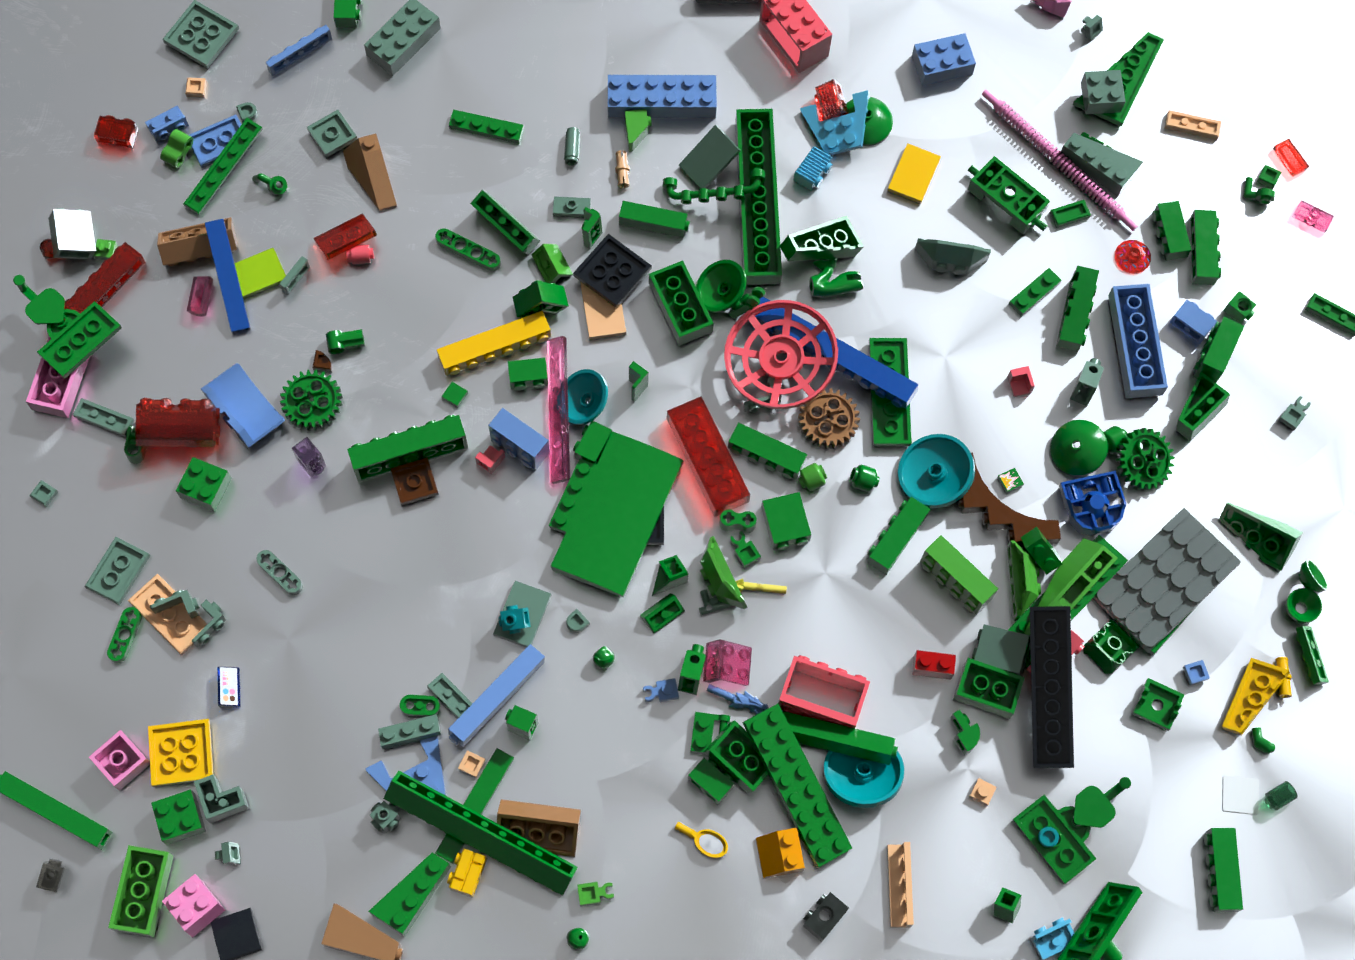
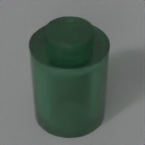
(1280, 796)

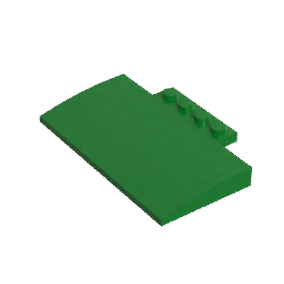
(612, 512)

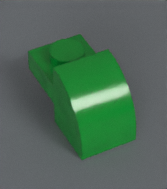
(967, 736)

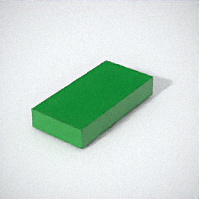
(1070, 213)

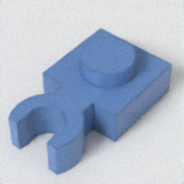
(664, 689)

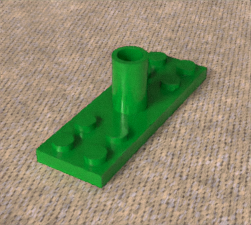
(1101, 924)

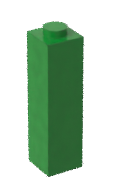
(653, 219)

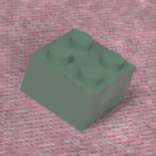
(1103, 92)

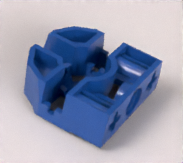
(1107, 488)

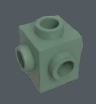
(387, 823)

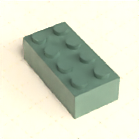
(402, 36)

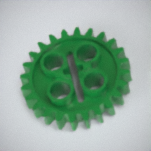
(317, 414)
(1145, 458)

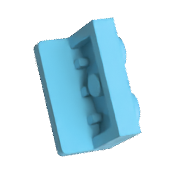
(1054, 939)

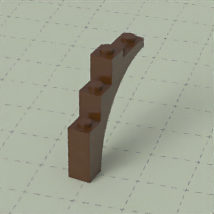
(1000, 516)

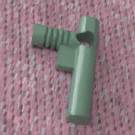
(713, 603)

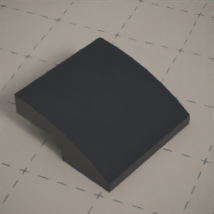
(236, 935)

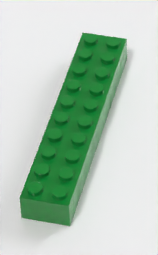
(758, 209)

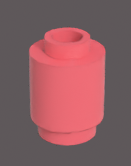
(360, 254)

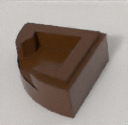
(321, 362)

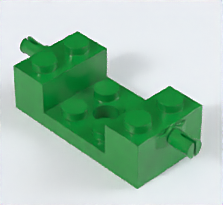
(1024, 206)

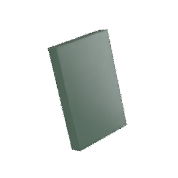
(709, 157)
(117, 571)
(524, 597)

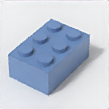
(943, 59)
(518, 439)

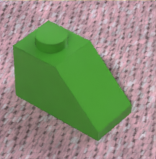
(636, 127)

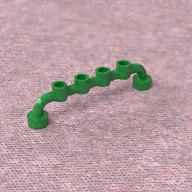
(720, 193)

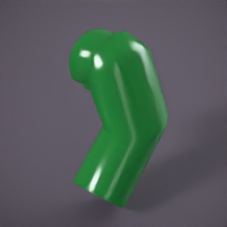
(1260, 742)

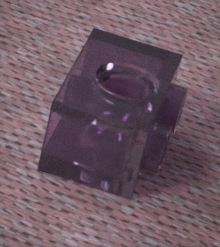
(309, 457)

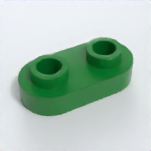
(420, 705)

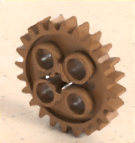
(838, 432)

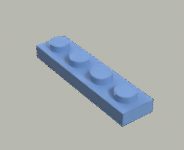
(298, 50)

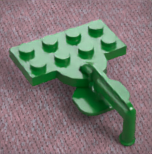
(72, 338)
(1070, 853)

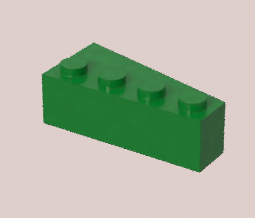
(409, 897)

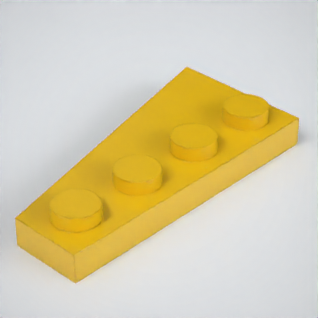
(1253, 693)

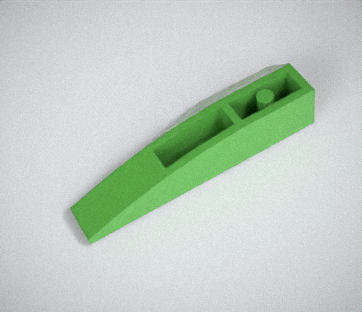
(1077, 575)

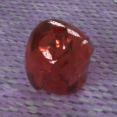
(46, 249)

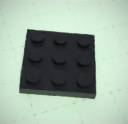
(612, 270)

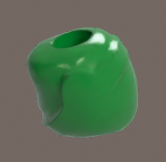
(603, 657)
(573, 940)

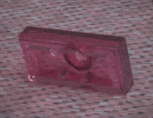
(1313, 216)

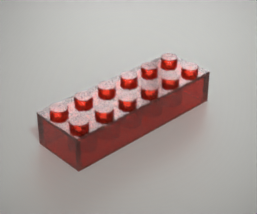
(708, 456)

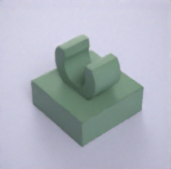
(1092, 26)
(229, 854)

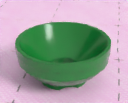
(1312, 577)
(1311, 602)

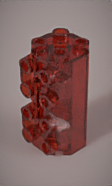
(181, 425)

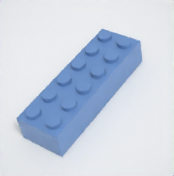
(663, 95)
(1137, 341)

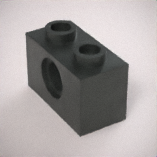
(836, 910)

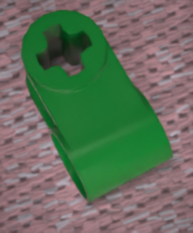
(130, 446)

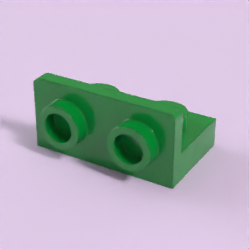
(591, 227)

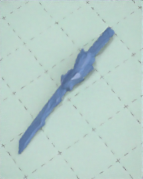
(739, 700)

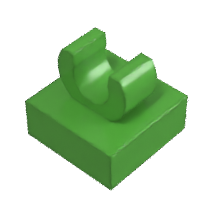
(104, 249)

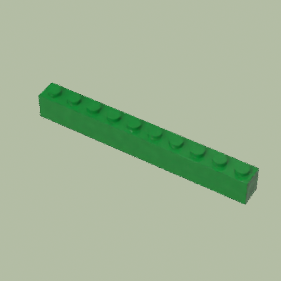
(480, 832)

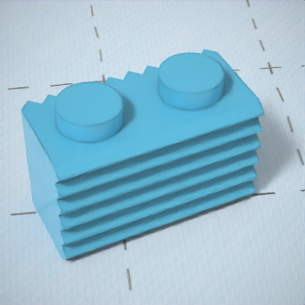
(812, 168)

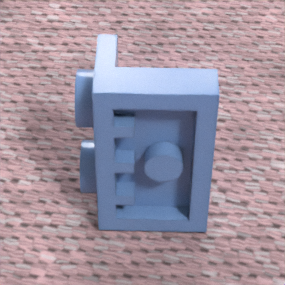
(165, 123)

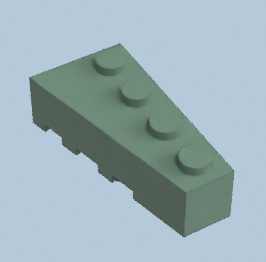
(1102, 163)

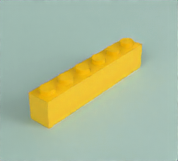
(494, 343)

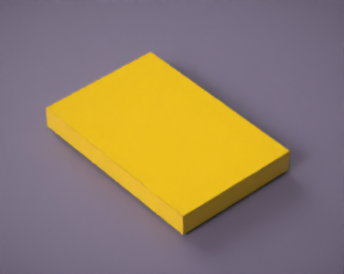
(914, 173)

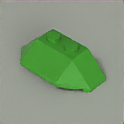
(720, 576)
(1023, 579)

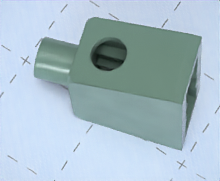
(1089, 377)

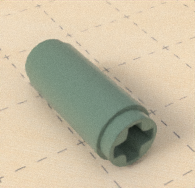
(572, 144)

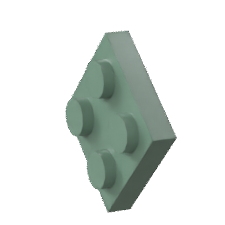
(332, 133)

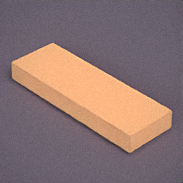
(1193, 124)

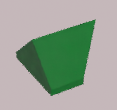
(670, 575)

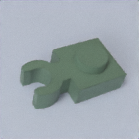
(1294, 414)

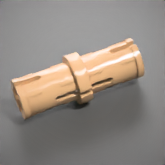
(622, 169)

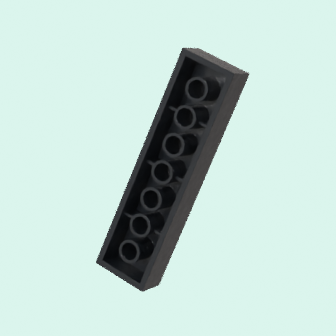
(1052, 687)

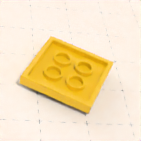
(180, 752)

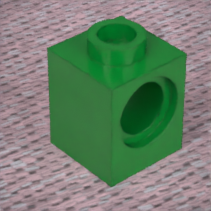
(1243, 301)

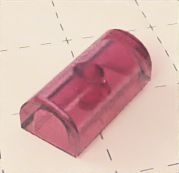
(200, 295)

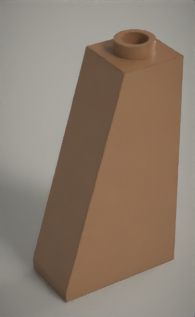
(355, 936)

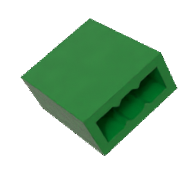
(786, 521)

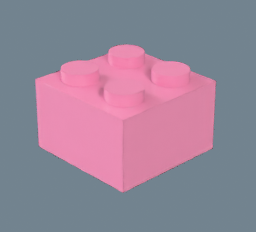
(119, 760)
(193, 905)

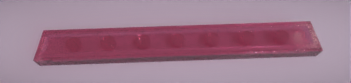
(558, 410)

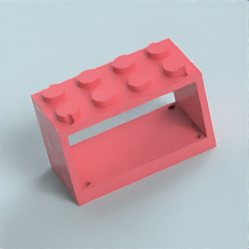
(796, 31)
(822, 671)

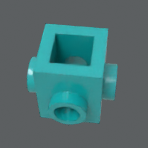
(514, 619)

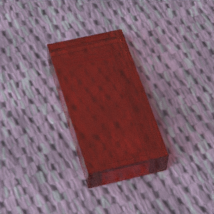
(1290, 157)

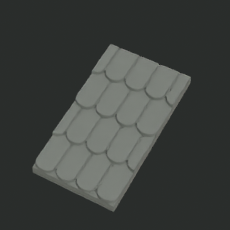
(1166, 580)

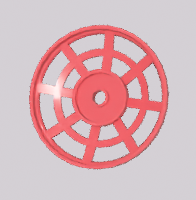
(781, 344)

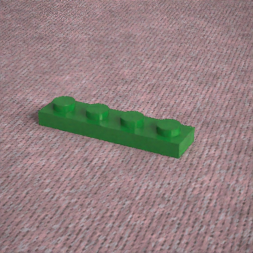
(486, 126)

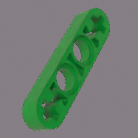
(469, 247)

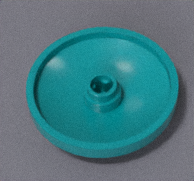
(936, 470)
(862, 781)

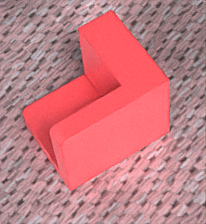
(1021, 381)
(490, 459)

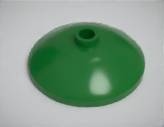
(877, 124)
(716, 280)
(1087, 456)

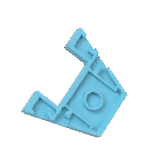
(841, 132)

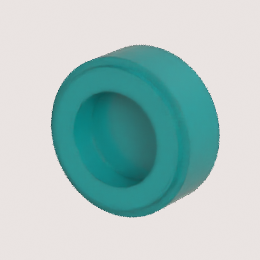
(1048, 837)

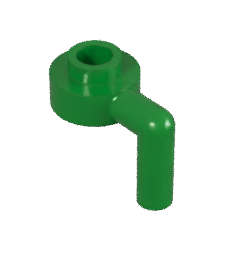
(271, 183)
(1263, 195)

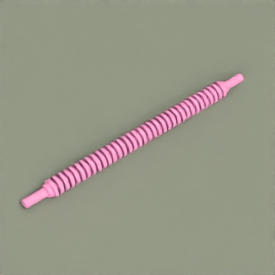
(1016, 121)

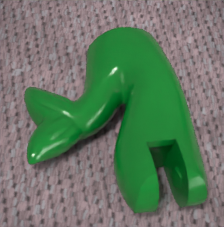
(844, 283)

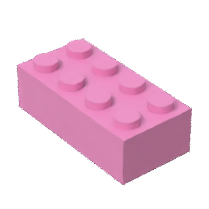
(52, 392)

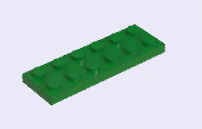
(890, 423)

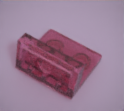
(727, 662)

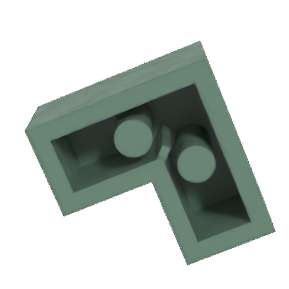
(219, 804)

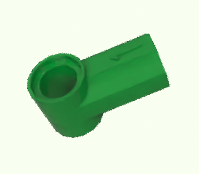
(339, 341)

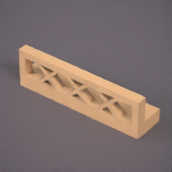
(900, 885)

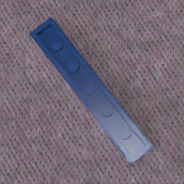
(227, 275)

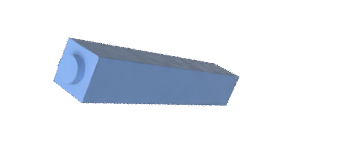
(495, 696)

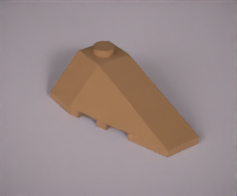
(368, 167)

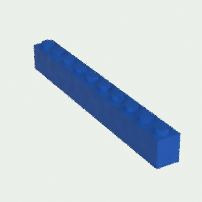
(850, 361)

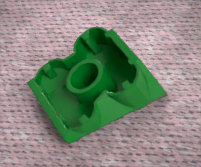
(1110, 647)

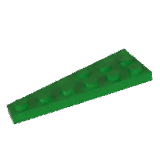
(1134, 69)

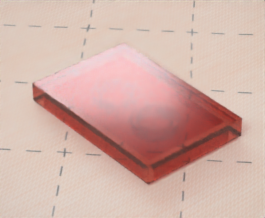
(345, 236)

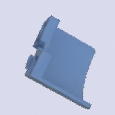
(242, 405)

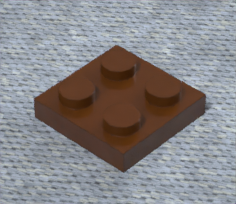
(414, 481)

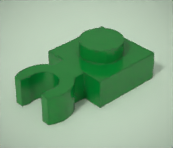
(745, 552)

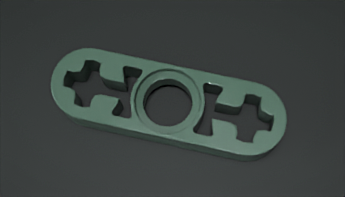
(293, 578)

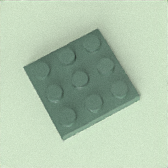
(201, 33)

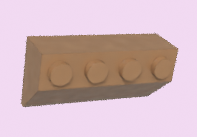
(189, 243)
(544, 825)

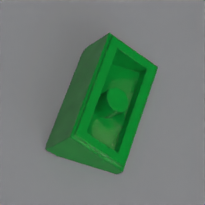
(662, 612)

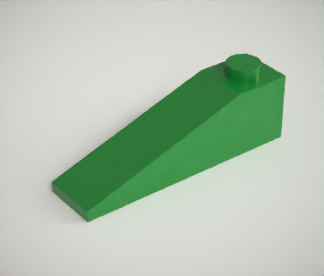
(1266, 536)

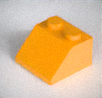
(780, 853)

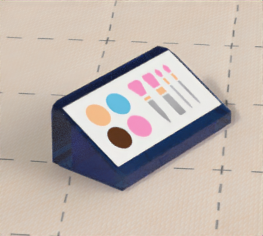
(228, 687)

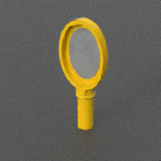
(706, 841)

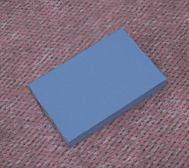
(212, 140)

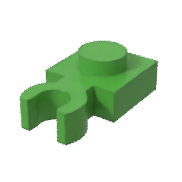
(590, 893)

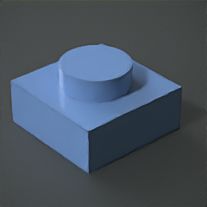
(1196, 672)

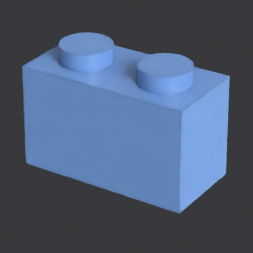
(1193, 321)

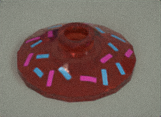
(1129, 262)

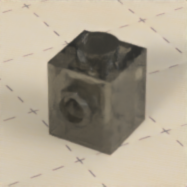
(45, 880)

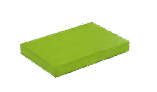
(259, 272)

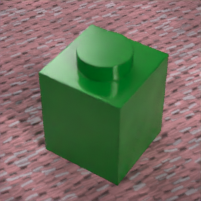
(1007, 905)

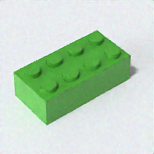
(958, 575)
(141, 891)

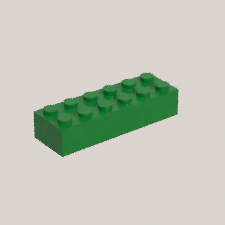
(427, 441)

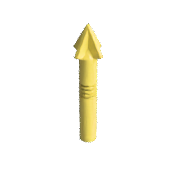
(763, 587)

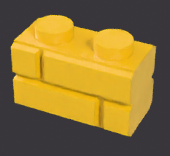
(467, 872)

